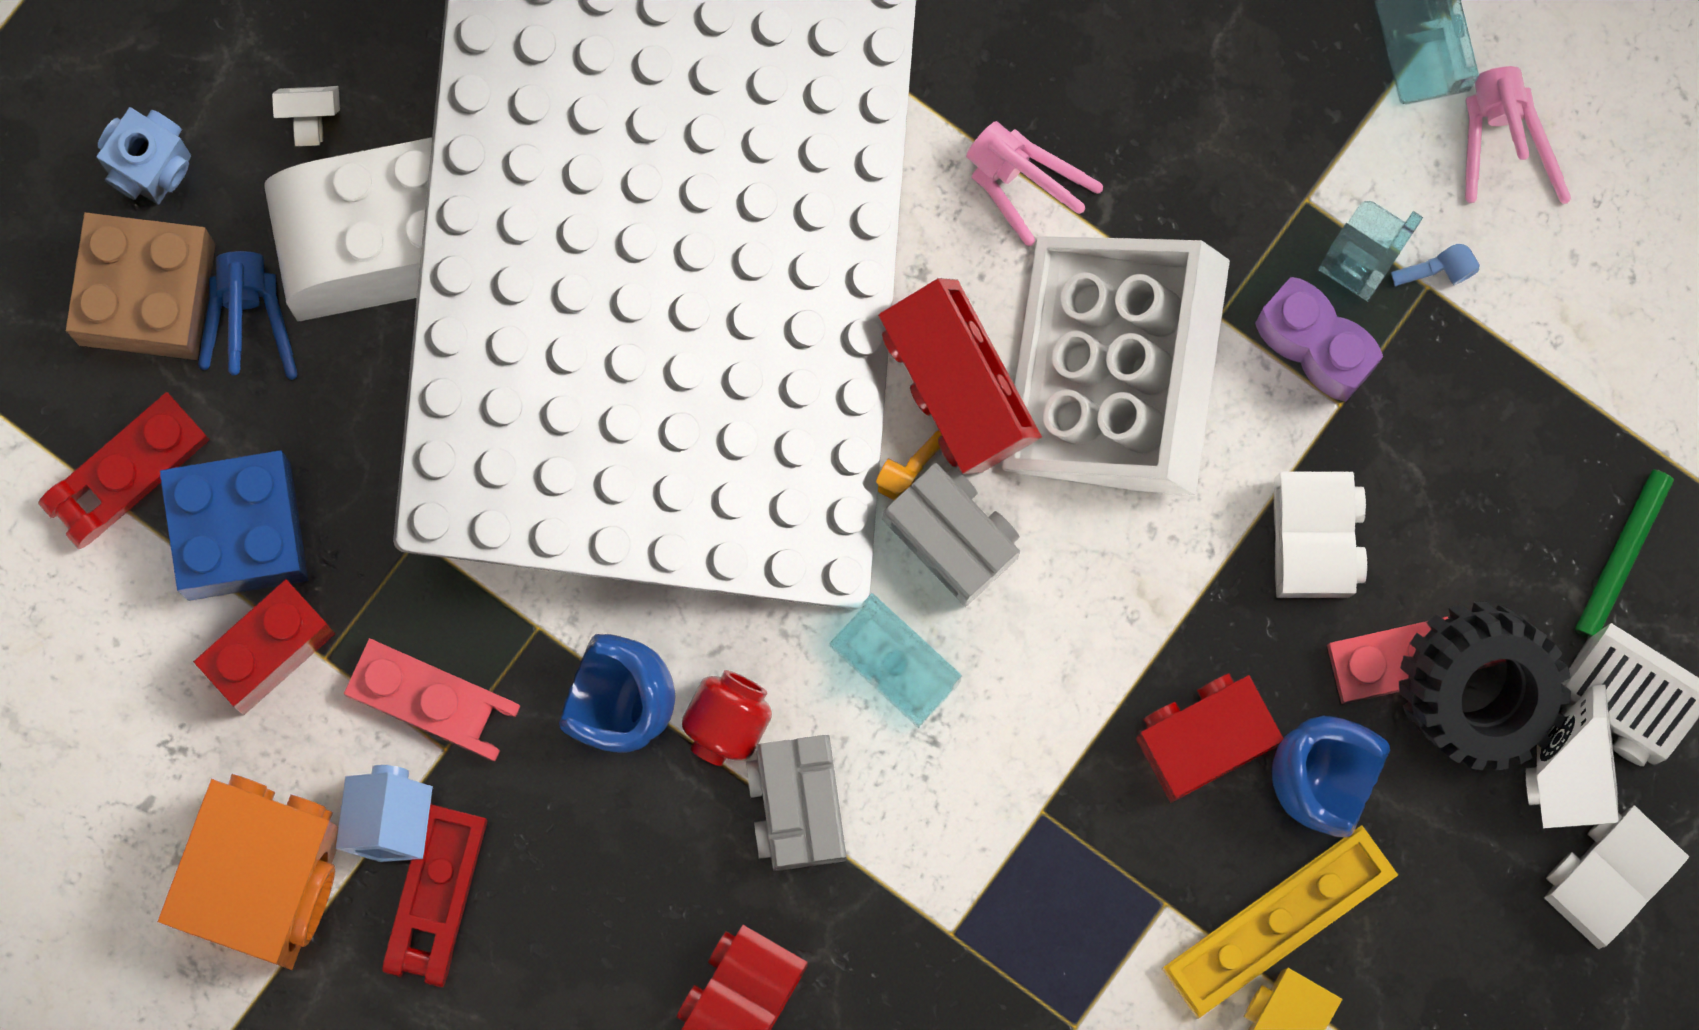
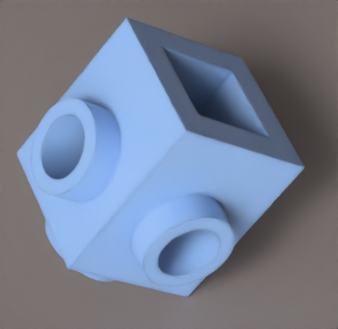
(154, 171)

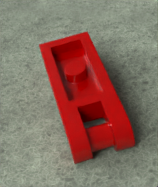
(124, 470)
(435, 895)

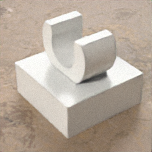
(306, 107)

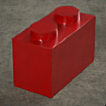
(264, 647)
(1209, 736)

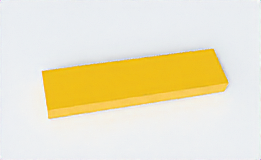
(1279, 922)

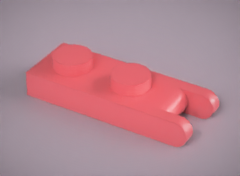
(426, 697)

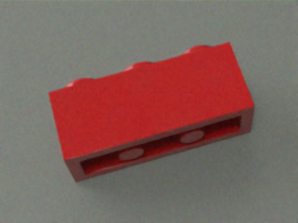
(958, 376)

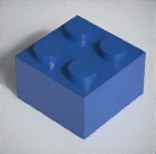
(233, 525)

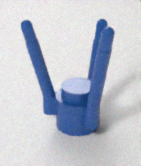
(238, 286)

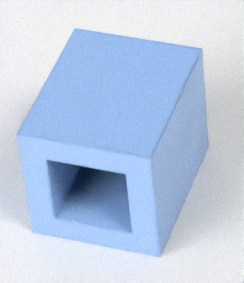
(384, 815)

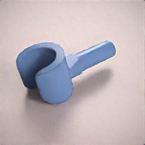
(1456, 261)

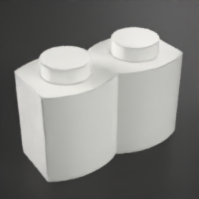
(1317, 535)
(1614, 876)

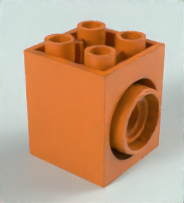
(254, 872)

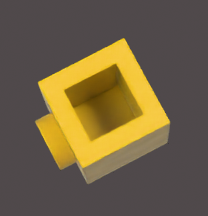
(1292, 1004)

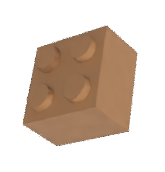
(140, 286)

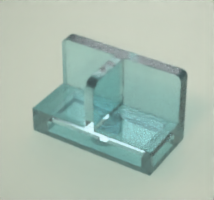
(1427, 48)
(1368, 248)
(896, 661)

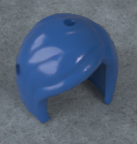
(618, 695)
(1328, 773)

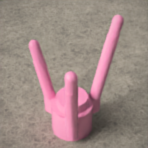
(1506, 102)
(1006, 155)

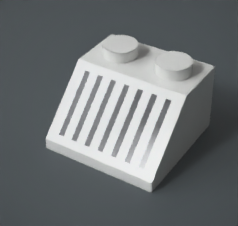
(1647, 694)

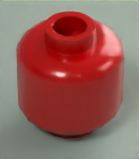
(726, 718)

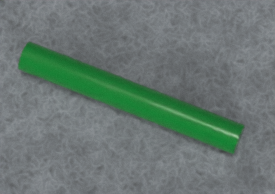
(1624, 554)

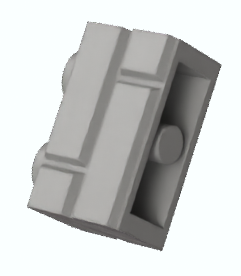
(952, 532)
(799, 803)

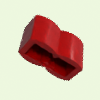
(748, 986)

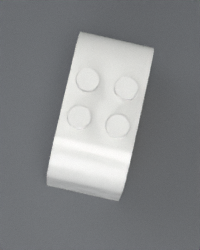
(350, 228)

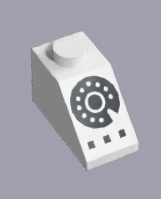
(1577, 768)

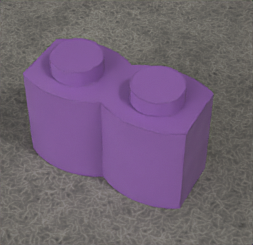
(1306, 330)

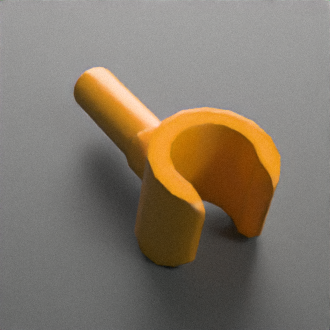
(897, 478)

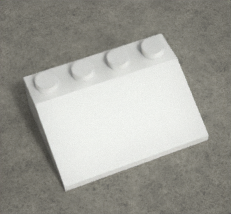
(1120, 360)

